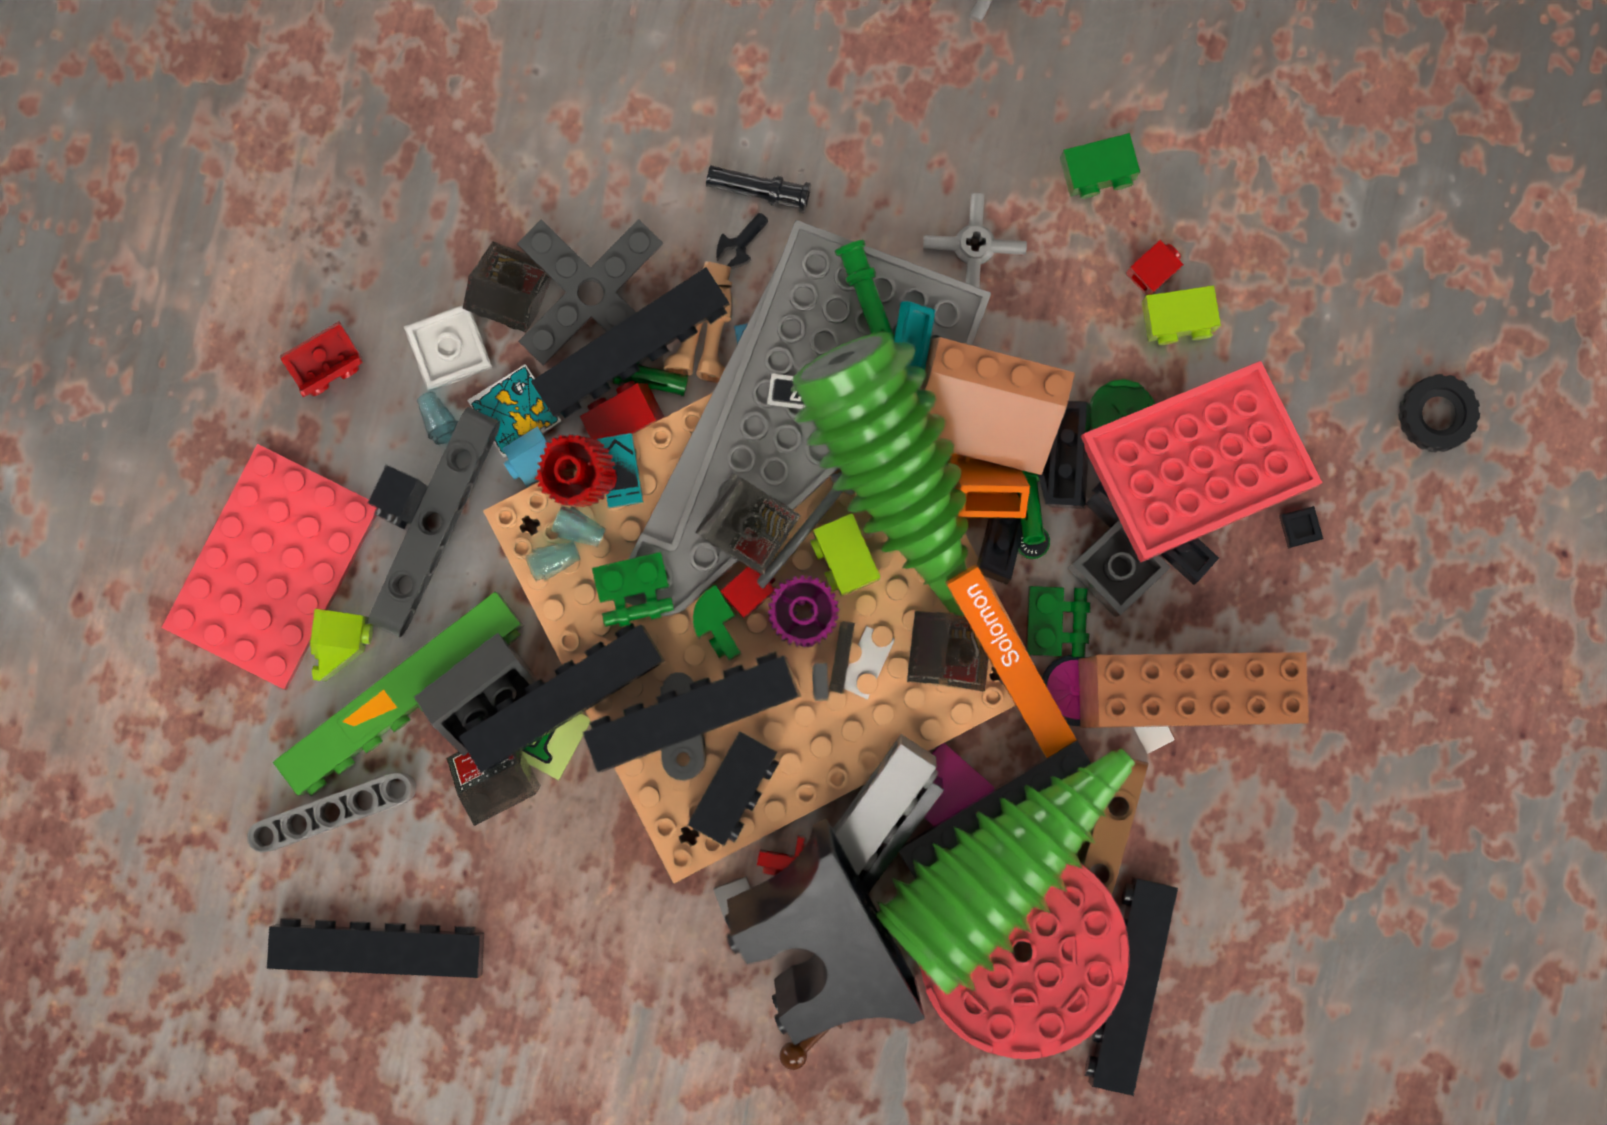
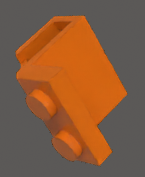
(991, 489)

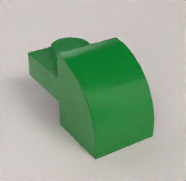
(710, 616)

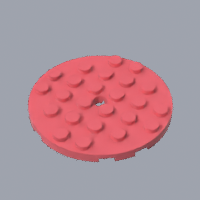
(1058, 993)

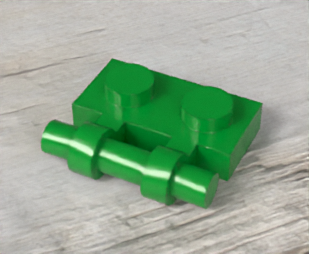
(632, 578)
(1046, 621)

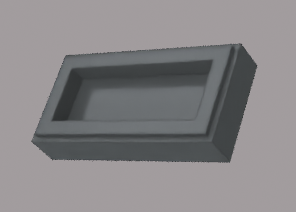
(820, 682)

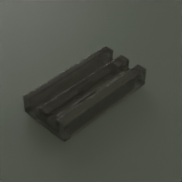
(841, 657)

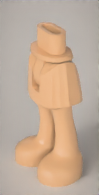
(709, 365)

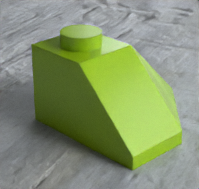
(337, 641)

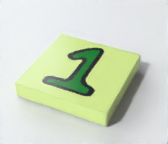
(555, 750)

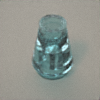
(436, 418)
(577, 527)
(551, 560)

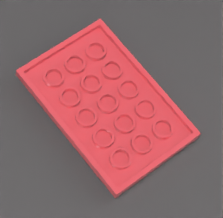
(1200, 461)
(270, 565)

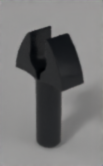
(741, 241)

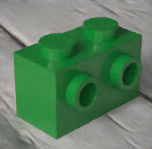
(1100, 166)

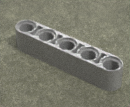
(315, 812)

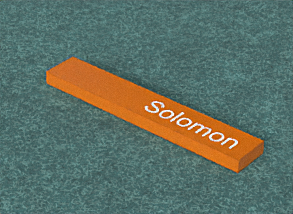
(1010, 660)

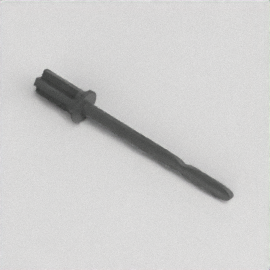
(802, 533)

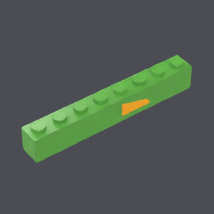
(391, 698)

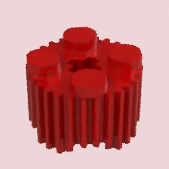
(593, 470)

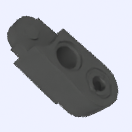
(693, 747)

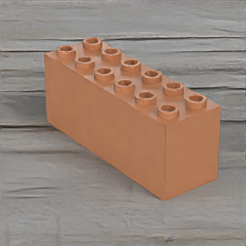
(1193, 690)

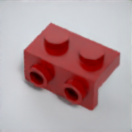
(322, 360)
(775, 862)

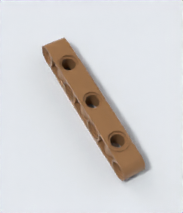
(1113, 832)

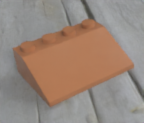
(996, 403)

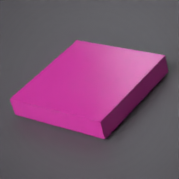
(960, 784)

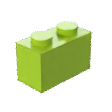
(1181, 314)
(845, 555)

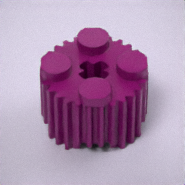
(807, 631)

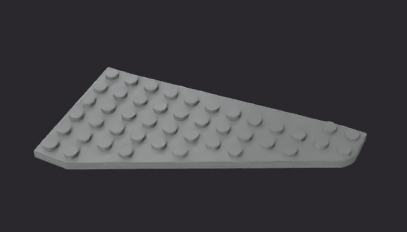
(796, 321)

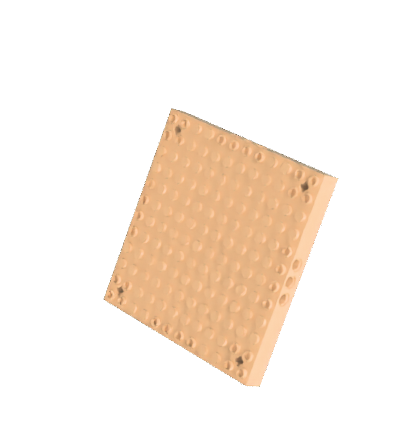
(819, 744)

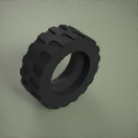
(1439, 386)

